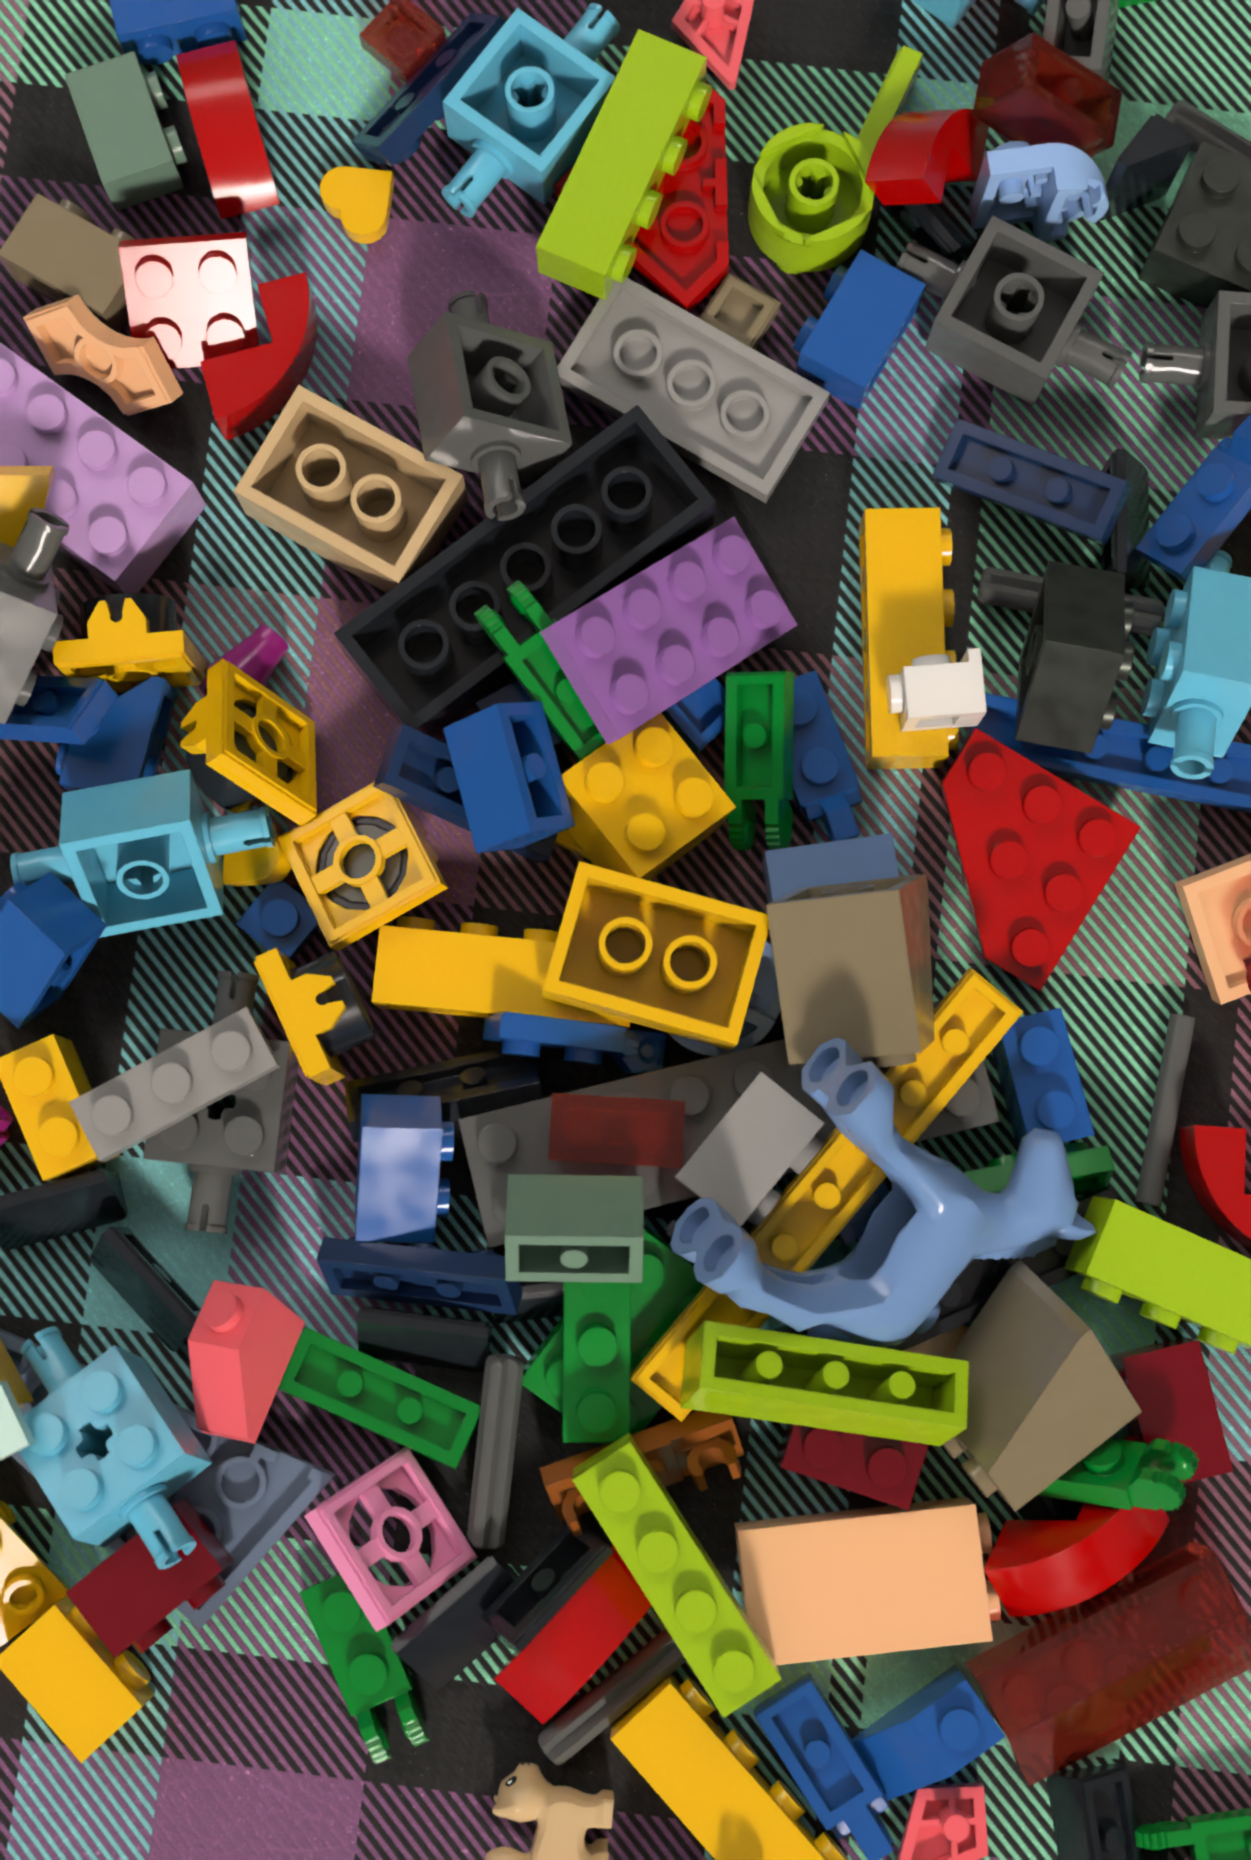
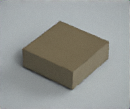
(741, 311)

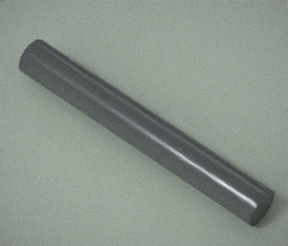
(1165, 1110)

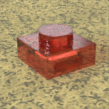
(402, 38)

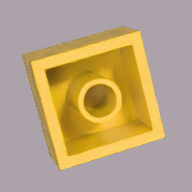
(643, 801)

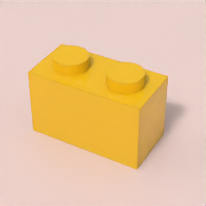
(39, 1086)
(75, 1678)

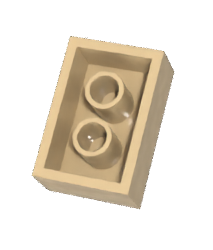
(350, 491)

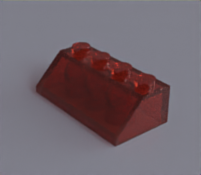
(1115, 1661)

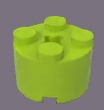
(810, 198)

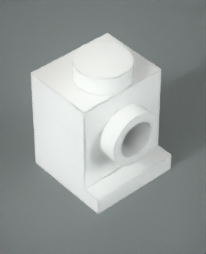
(938, 692)

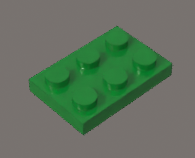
(655, 1304)

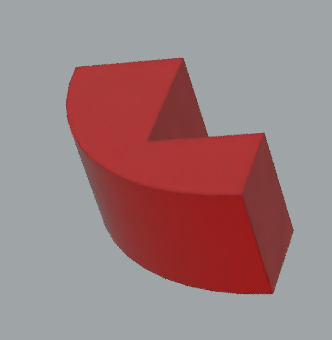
(227, 129)
(924, 152)
(258, 381)
(1216, 1172)
(1063, 1562)
(575, 1640)

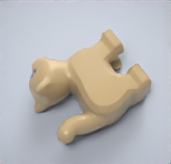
(560, 1815)

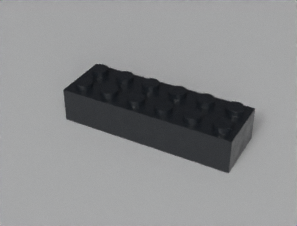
(582, 533)

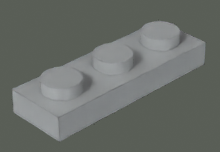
(174, 1084)

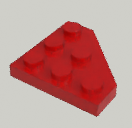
(688, 242)
(1028, 854)

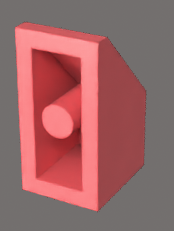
(239, 1358)

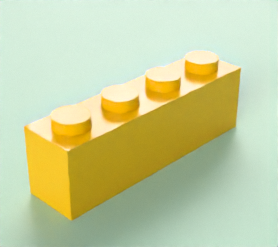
(901, 620)
(468, 972)
(713, 1779)

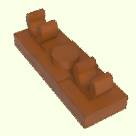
(672, 1451)

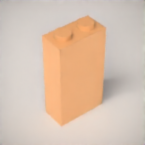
(868, 1580)

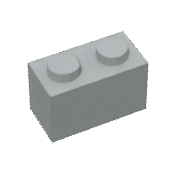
(752, 1151)

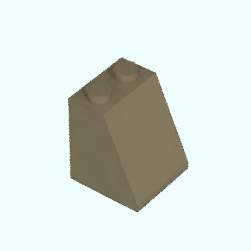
(855, 968)
(1035, 1391)

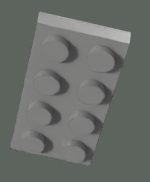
(696, 386)

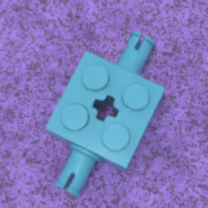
(527, 106)
(1201, 668)
(145, 851)
(118, 1409)

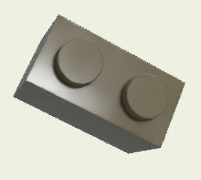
(66, 255)

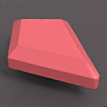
(717, 32)
(946, 1823)

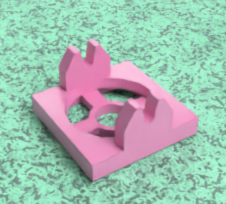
(449, 1546)

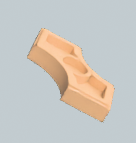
(122, 366)

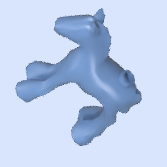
(915, 1236)

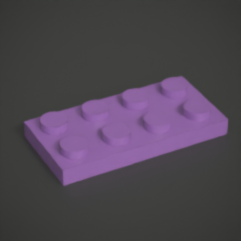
(668, 630)

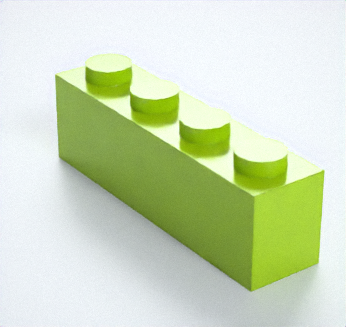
(623, 165)
(1167, 1271)
(824, 1384)
(676, 1575)

